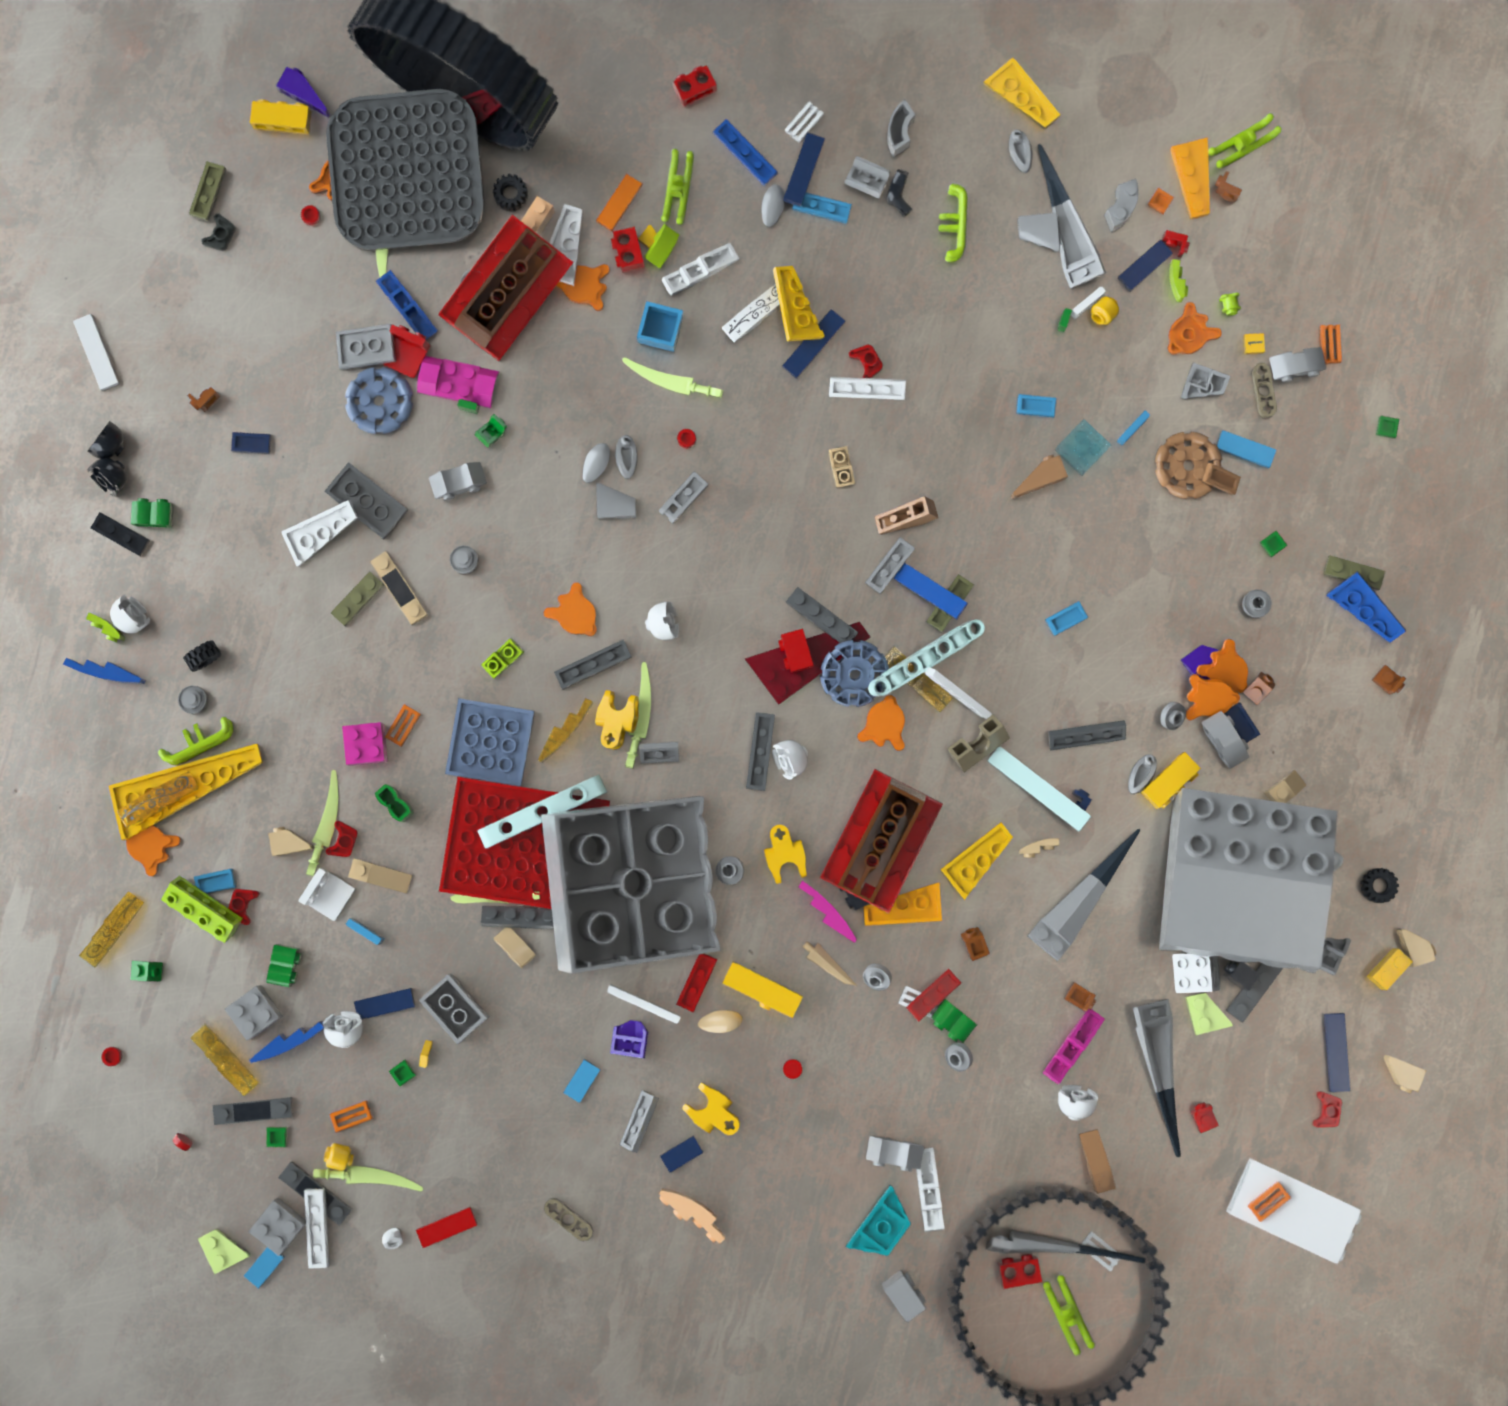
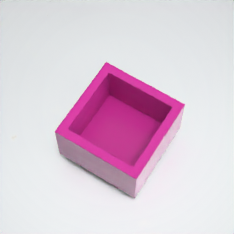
(365, 744)

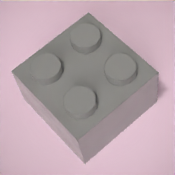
(253, 1012)
(278, 1226)
(904, 1296)

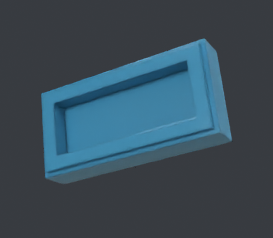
(1036, 405)
(1133, 428)
(1066, 618)
(216, 881)
(364, 931)
(581, 1081)
(263, 1267)

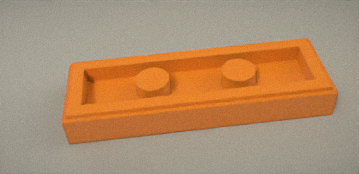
(619, 202)

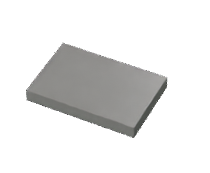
(365, 347)

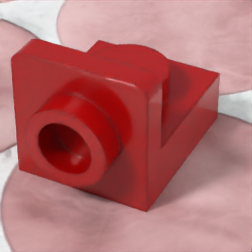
(1176, 239)
(1204, 1117)

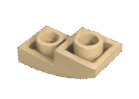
(841, 466)
(1034, 848)
(514, 946)

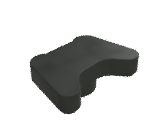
(221, 234)

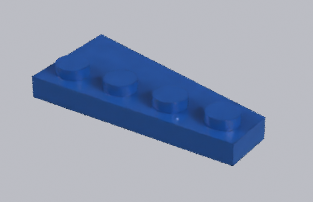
(1363, 602)

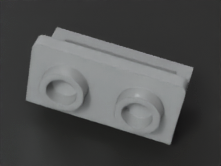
(867, 177)

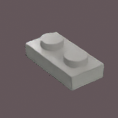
(659, 752)

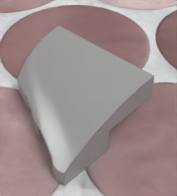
(1040, 229)
(1204, 382)
(614, 503)
(1333, 953)

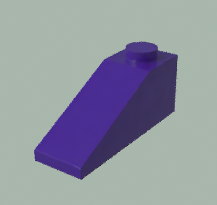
(295, 86)

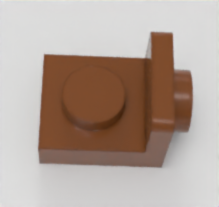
(206, 400)
(1389, 680)
(975, 943)

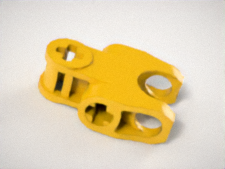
(615, 722)
(783, 852)
(715, 1113)

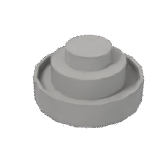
(463, 559)
(1257, 603)
(192, 699)
(1173, 715)
(730, 870)
(877, 977)
(959, 1057)

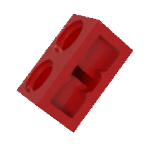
(698, 90)
(630, 249)
(1019, 1278)

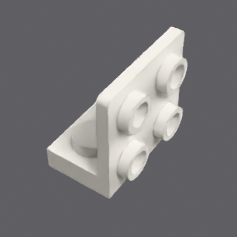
(327, 894)
(1196, 973)

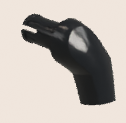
(895, 192)

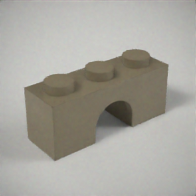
(969, 753)

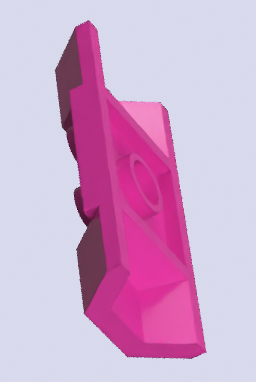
(456, 381)

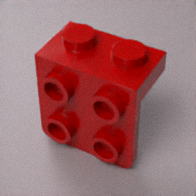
(409, 351)

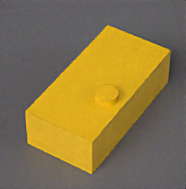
(762, 989)

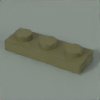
(207, 191)
(1343, 569)
(960, 588)
(357, 598)

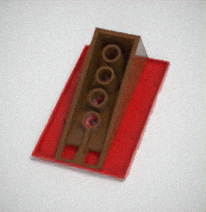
(505, 288)
(877, 857)

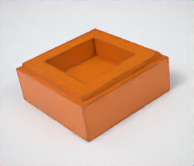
(1160, 201)

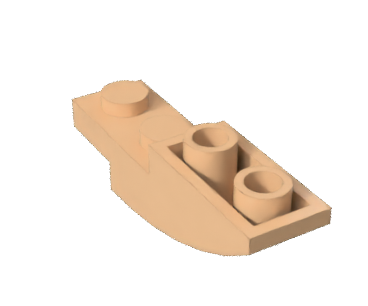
(686, 1206)

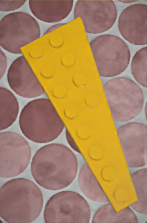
(207, 772)

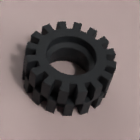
(510, 181)
(202, 655)
(1391, 882)

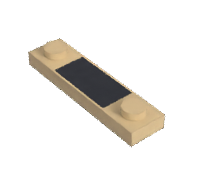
(399, 588)

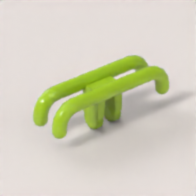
(1245, 142)
(678, 186)
(960, 228)
(203, 745)
(1068, 1315)

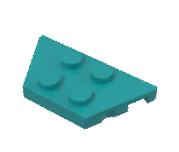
(882, 1226)

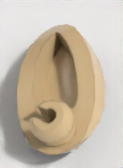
(720, 1021)

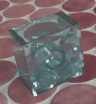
(1083, 447)

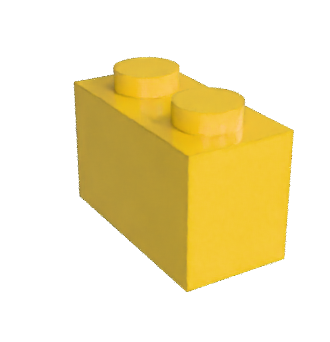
(1389, 969)

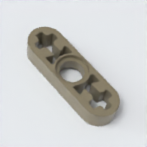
(1257, 377)
(583, 1224)

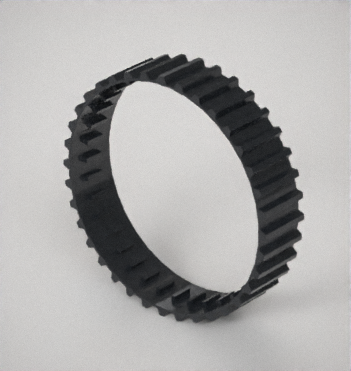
(442, 48)
(1134, 1368)

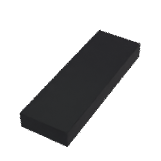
(120, 534)

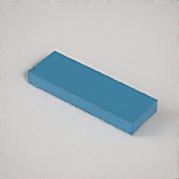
(824, 208)
(1246, 449)

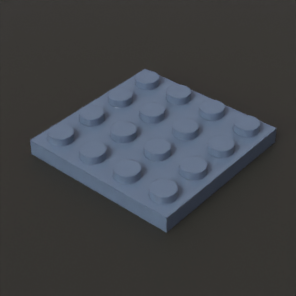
(489, 742)

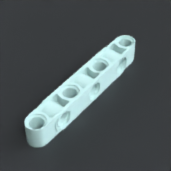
(926, 657)
(529, 818)

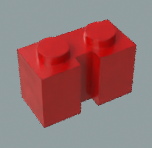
(796, 651)

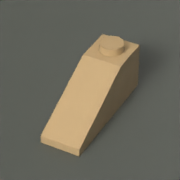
(380, 875)

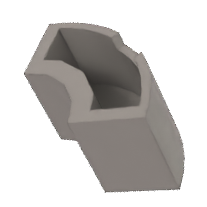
(898, 127)
(1125, 203)
(1291, 365)
(458, 480)
(1226, 739)
(892, 1152)

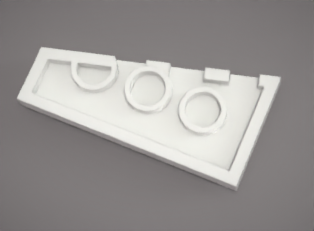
(567, 238)
(317, 531)

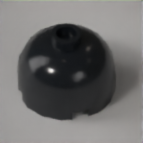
(108, 442)
(108, 475)

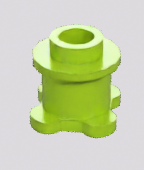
(1230, 303)

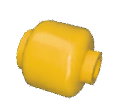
(1105, 310)
(338, 1156)

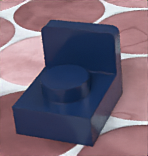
(1084, 796)

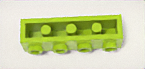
(201, 909)

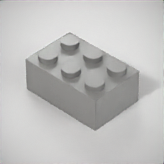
(454, 1008)

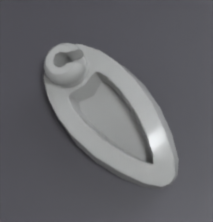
(1020, 150)
(772, 205)
(626, 456)
(595, 462)
(1142, 774)

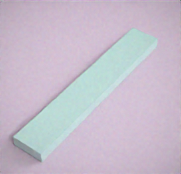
(1039, 788)

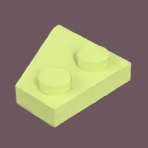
(1205, 1014)
(221, 1251)

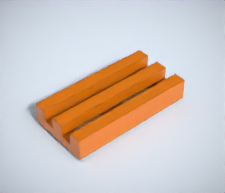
(1330, 328)
(408, 730)
(366, 1110)
(1265, 1194)

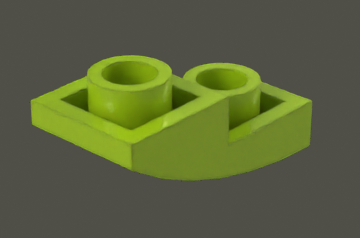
(663, 245)
(1178, 285)
(108, 628)
(502, 658)

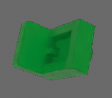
(491, 431)
(146, 971)

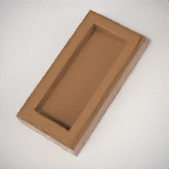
(1221, 478)

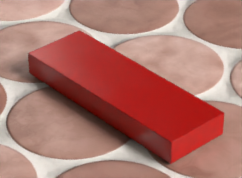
(696, 982)
(933, 995)
(446, 1227)

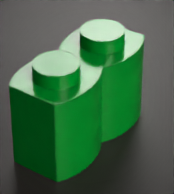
(151, 513)
(390, 798)
(283, 965)
(954, 1021)

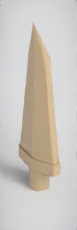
(825, 961)

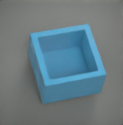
(660, 326)

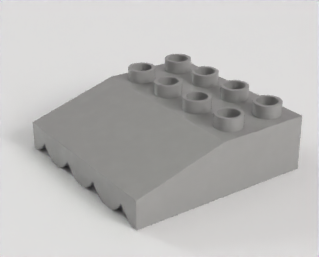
(1248, 879)
(630, 883)

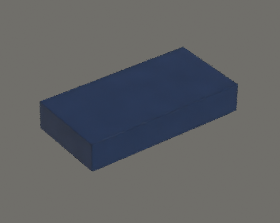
(251, 443)
(1243, 723)
(681, 1154)

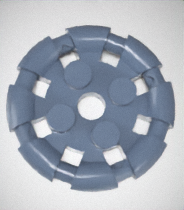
(373, 390)
(845, 666)

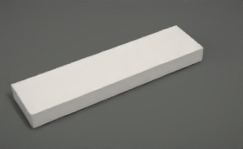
(96, 352)
(867, 388)
(958, 693)
(644, 1004)
(316, 1228)

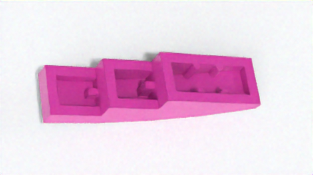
(832, 917)
(1073, 1046)

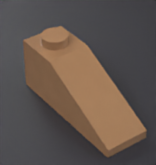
(1046, 474)
(907, 516)
(1097, 1161)

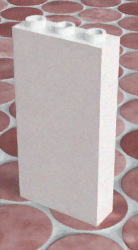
(1307, 1219)

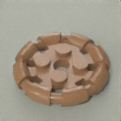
(1176, 461)

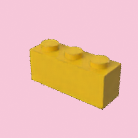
(280, 116)
(1171, 780)

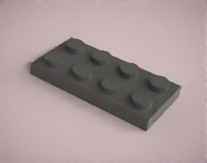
(370, 502)

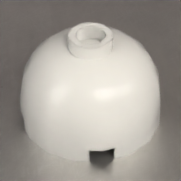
(128, 615)
(662, 621)
(790, 757)
(343, 1029)
(1076, 1102)

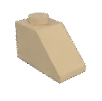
(1286, 788)
(287, 842)
(1416, 948)
(1405, 1074)

